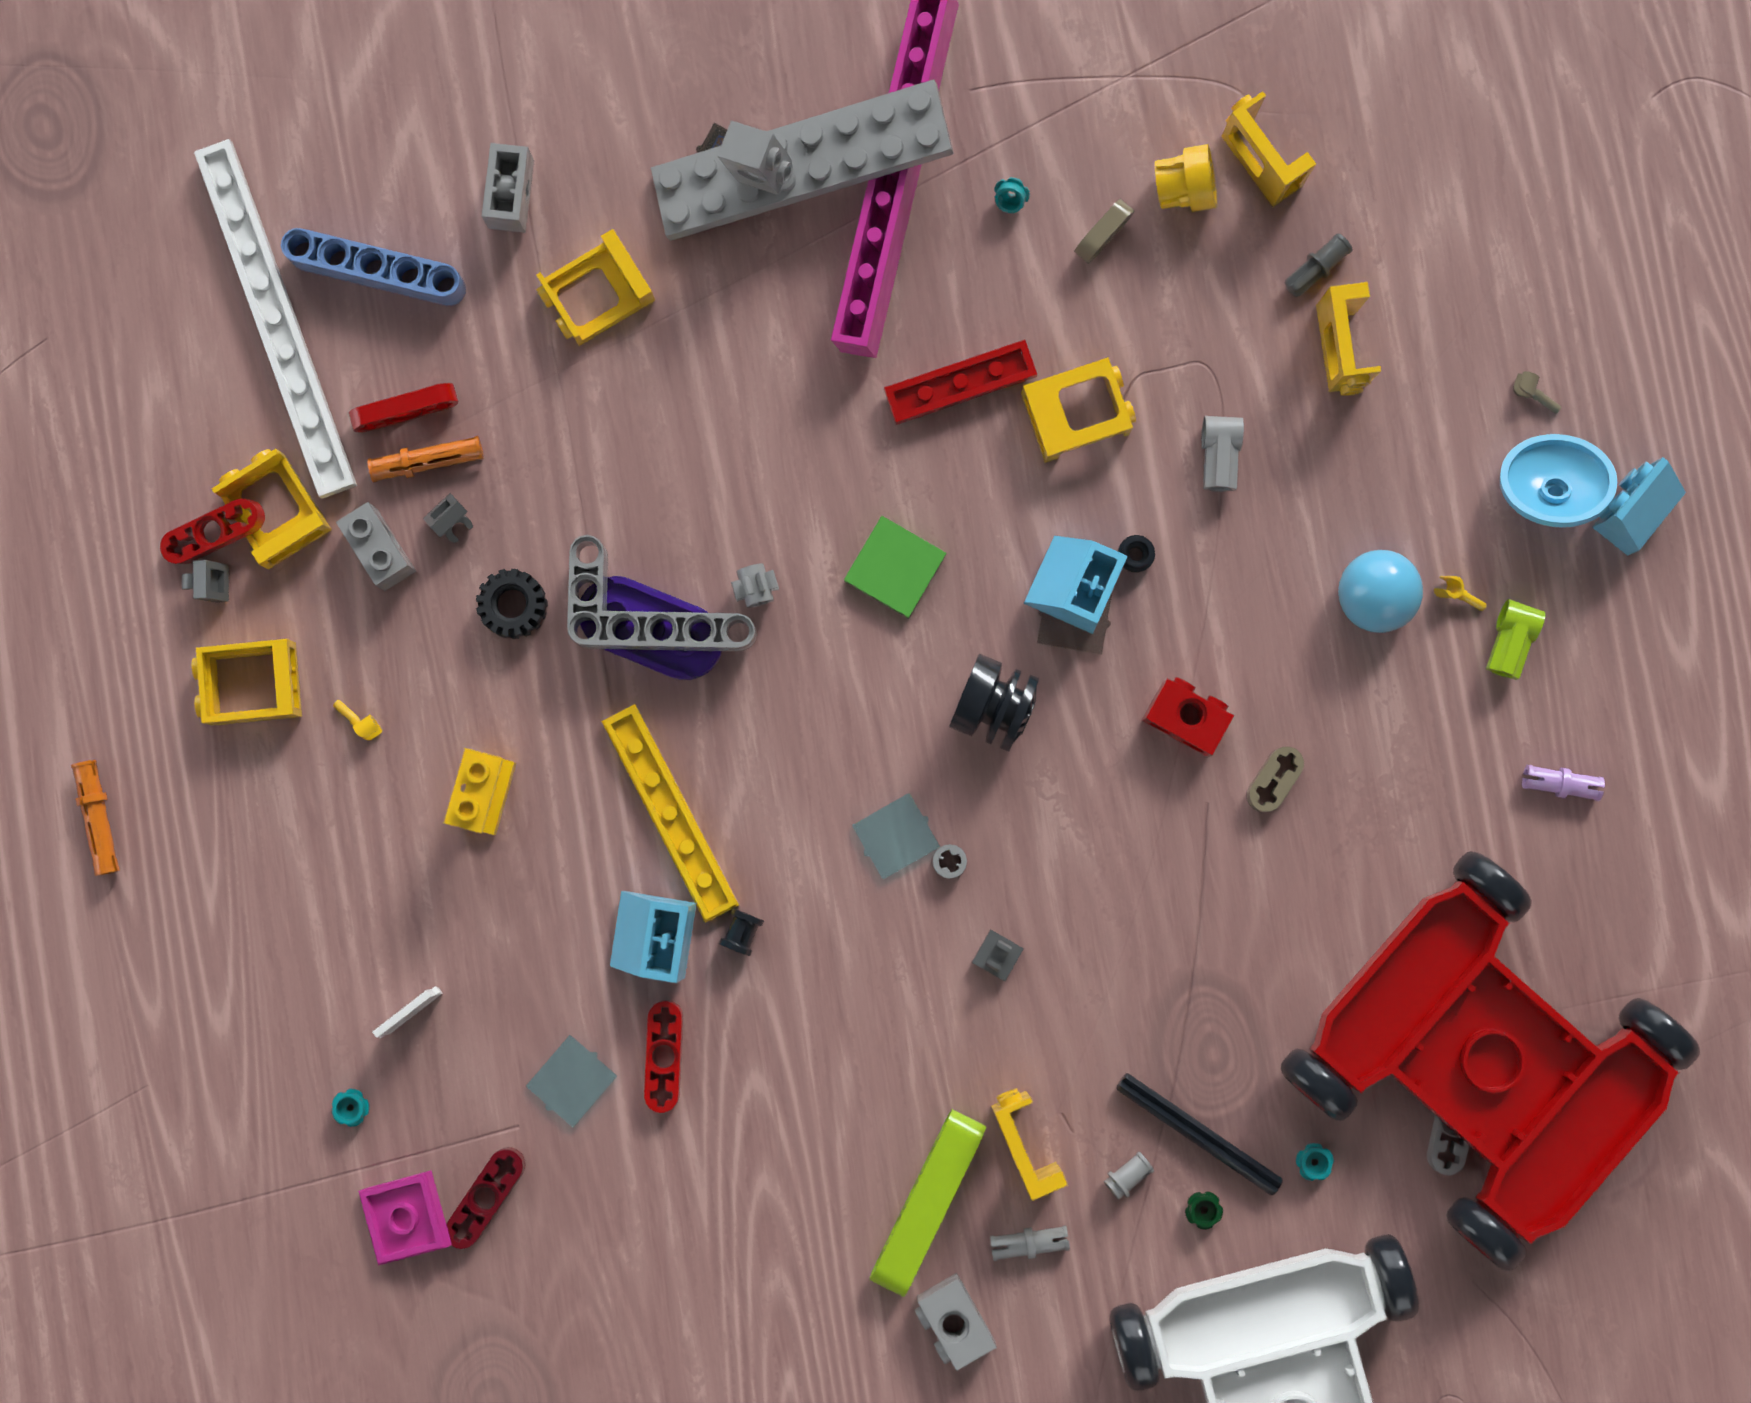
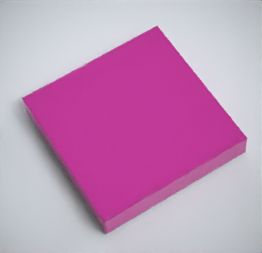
(404, 1217)

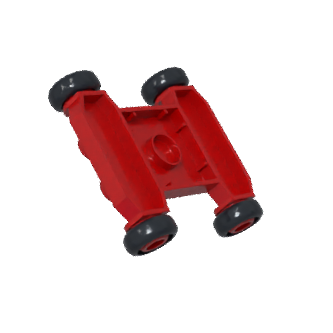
(1494, 1061)

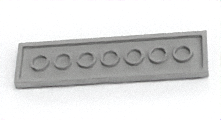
(826, 155)

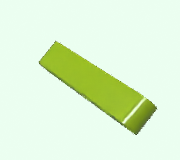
(927, 1203)

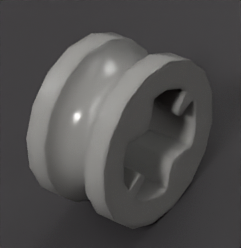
(954, 850)

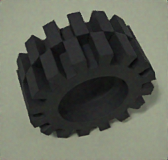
(491, 593)

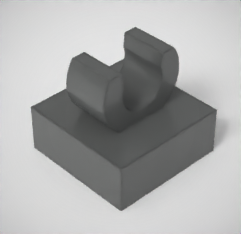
(446, 515)
(208, 581)
(997, 955)

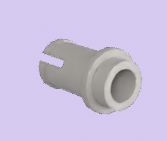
(1128, 1176)

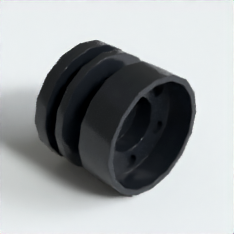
(995, 703)

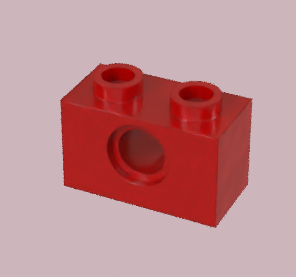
(1165, 716)

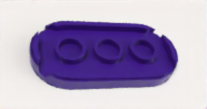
(630, 595)

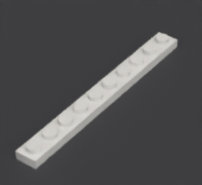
(275, 319)

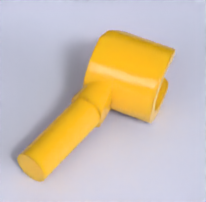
(1455, 589)
(366, 728)

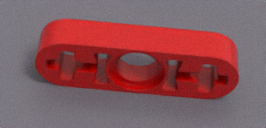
(403, 407)
(195, 530)
(653, 1084)

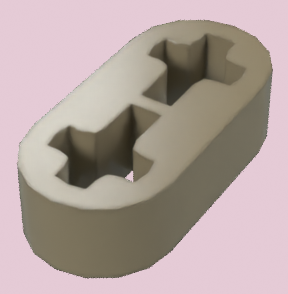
(1104, 231)
(1267, 774)

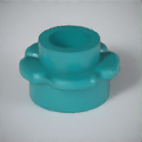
(1011, 202)
(340, 1111)
(1324, 1166)

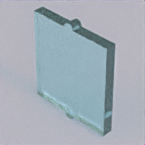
(896, 836)
(571, 1080)

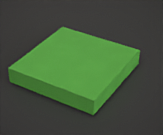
(895, 567)

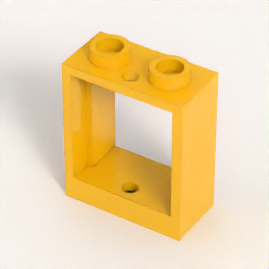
(285, 673)

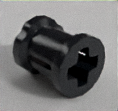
(741, 932)

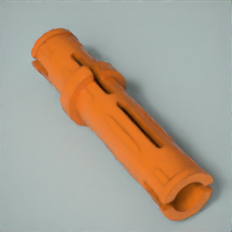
(424, 459)
(94, 813)

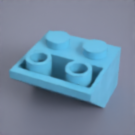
(1641, 505)
(1075, 581)
(653, 936)

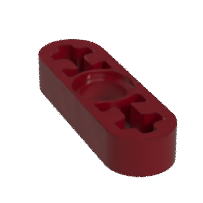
(509, 1179)

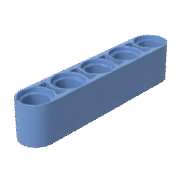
(358, 257)

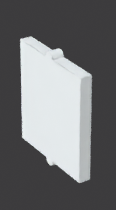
(407, 1012)

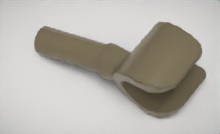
(1525, 387)

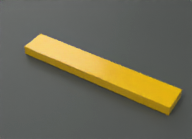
(670, 813)

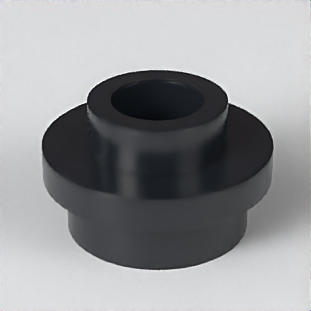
(1146, 548)

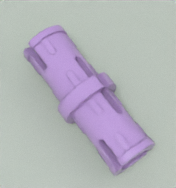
(1563, 782)

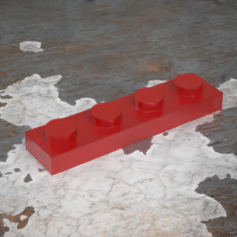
(960, 382)

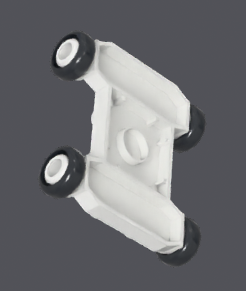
(1272, 1328)

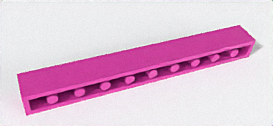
(891, 196)

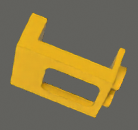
(1276, 179)
(621, 273)
(1336, 338)
(1049, 419)
(292, 535)
(485, 792)
(1036, 1182)

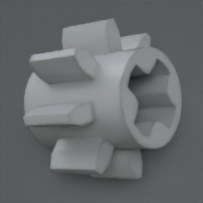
(755, 585)

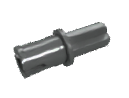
(1318, 265)

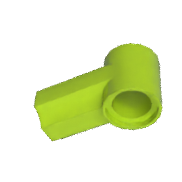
(1517, 629)

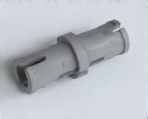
(1029, 1243)

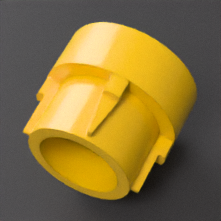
(1187, 180)

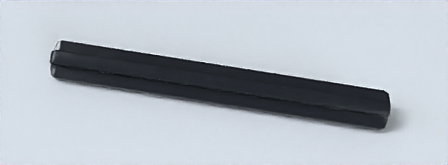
(1199, 1134)

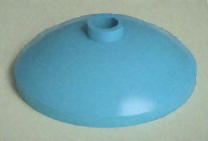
(1558, 480)

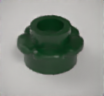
(1208, 1219)

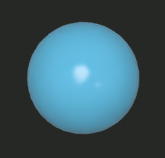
(1380, 591)

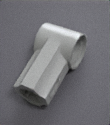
(1222, 441)

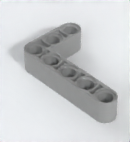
(643, 622)

